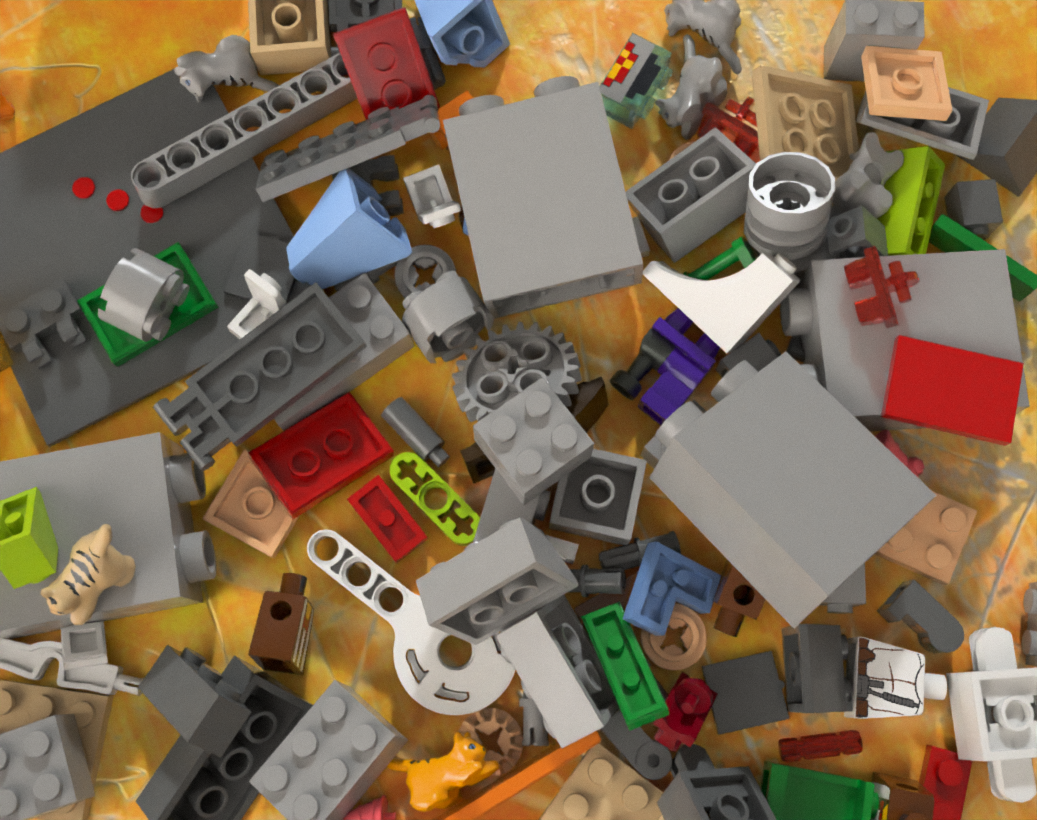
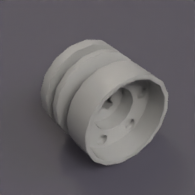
(788, 204)

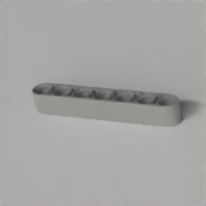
(243, 144)

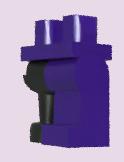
(675, 358)

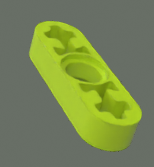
(422, 471)

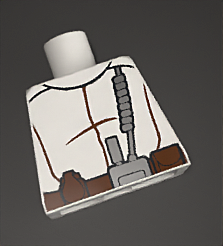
(888, 680)

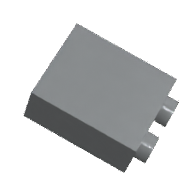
(543, 197)
(958, 303)
(785, 483)
(145, 496)

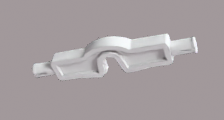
(34, 659)

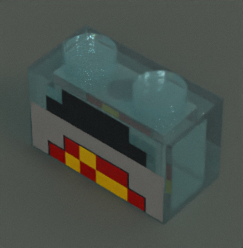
(634, 80)

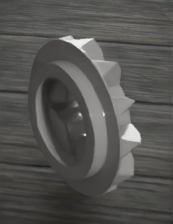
(422, 257)

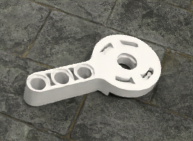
(483, 675)

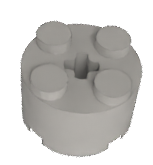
(143, 295)
(446, 317)

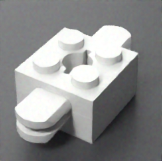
(1013, 694)

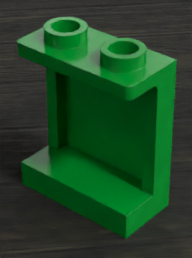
(816, 795)

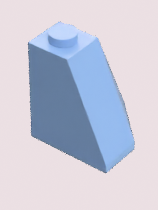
(464, 30)
(346, 235)

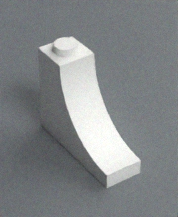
(732, 305)

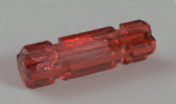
(820, 746)

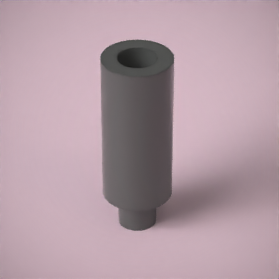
(415, 431)

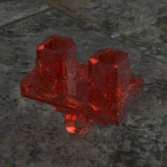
(745, 135)
(870, 271)

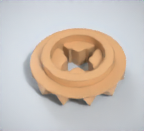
(693, 640)
(510, 738)

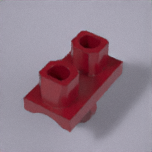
(688, 708)

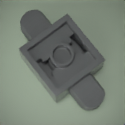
(711, 793)

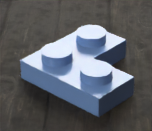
(668, 579)

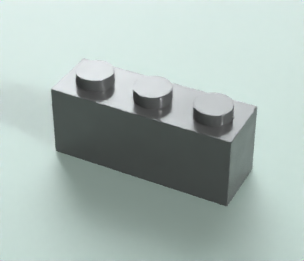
(195, 699)

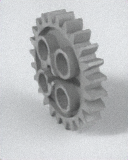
(511, 364)

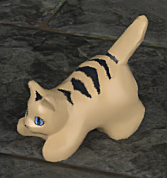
(90, 570)

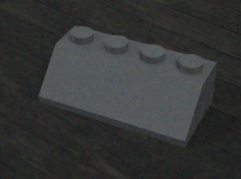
(207, 787)

